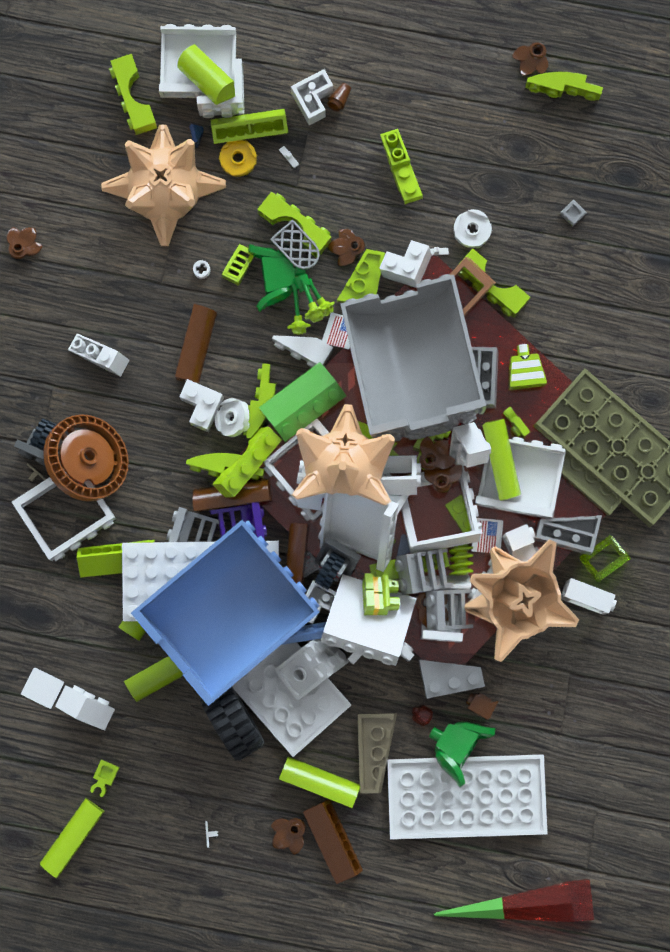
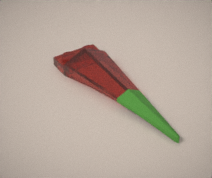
(558, 902)

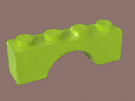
(126, 74)
(275, 210)
(509, 299)
(238, 474)

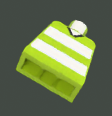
(525, 370)

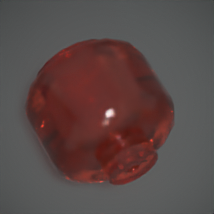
(422, 715)

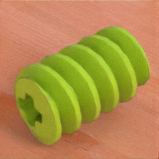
(460, 560)

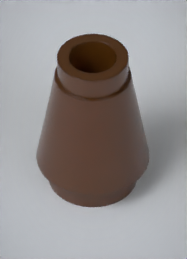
(338, 98)

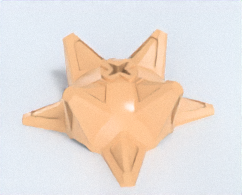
(163, 182)
(344, 460)
(520, 598)

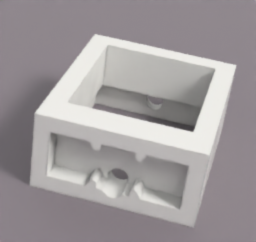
(402, 484)
(588, 597)

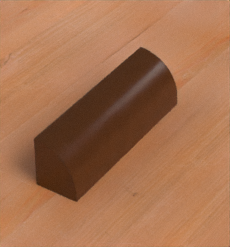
(196, 344)
(253, 491)
(297, 550)
(333, 841)

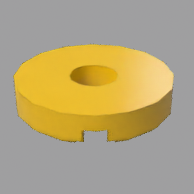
(238, 168)

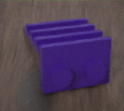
(251, 513)

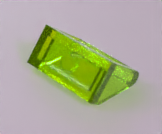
(598, 576)

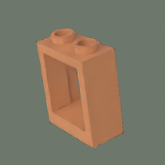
(480, 275)

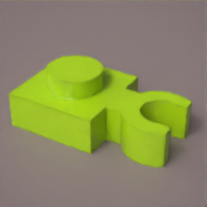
(519, 427)
(105, 775)

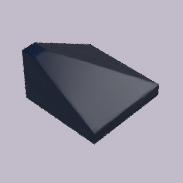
(196, 132)

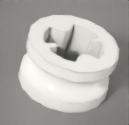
(205, 274)

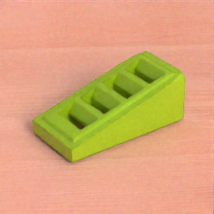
(231, 277)

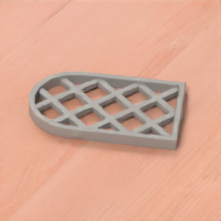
(292, 223)

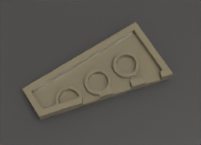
(374, 742)

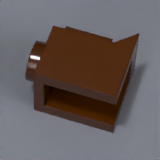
(481, 705)

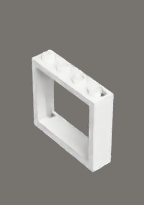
(281, 482)
(446, 541)
(74, 542)

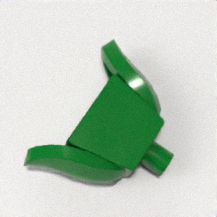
(277, 275)
(456, 745)

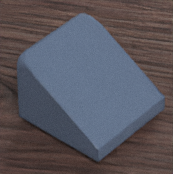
(403, 546)

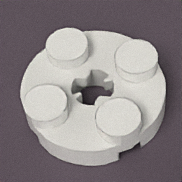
(463, 235)
(241, 417)

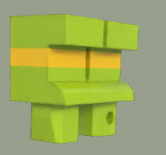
(377, 595)

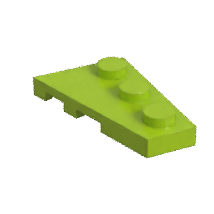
(364, 278)

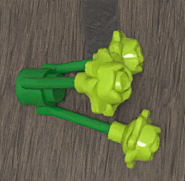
(315, 313)

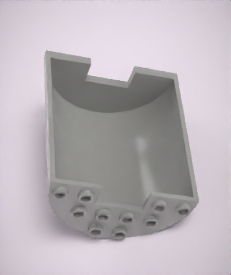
(414, 360)

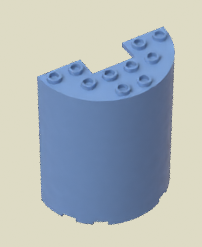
(226, 611)

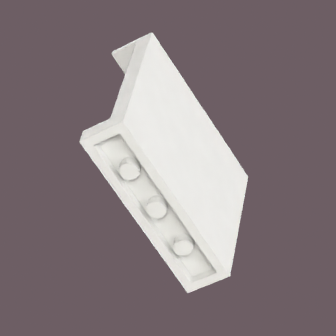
(215, 42)
(538, 476)
(360, 525)
(366, 635)

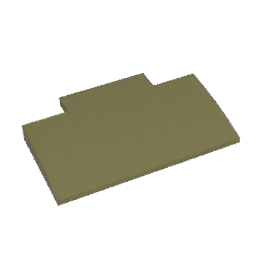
(609, 450)

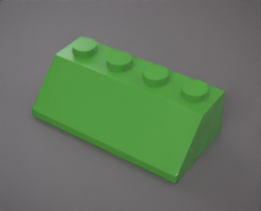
(302, 401)

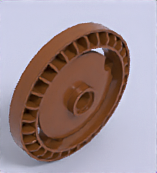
(100, 445)

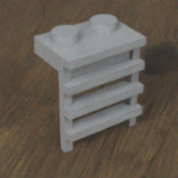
(183, 524)
(412, 573)
(436, 610)

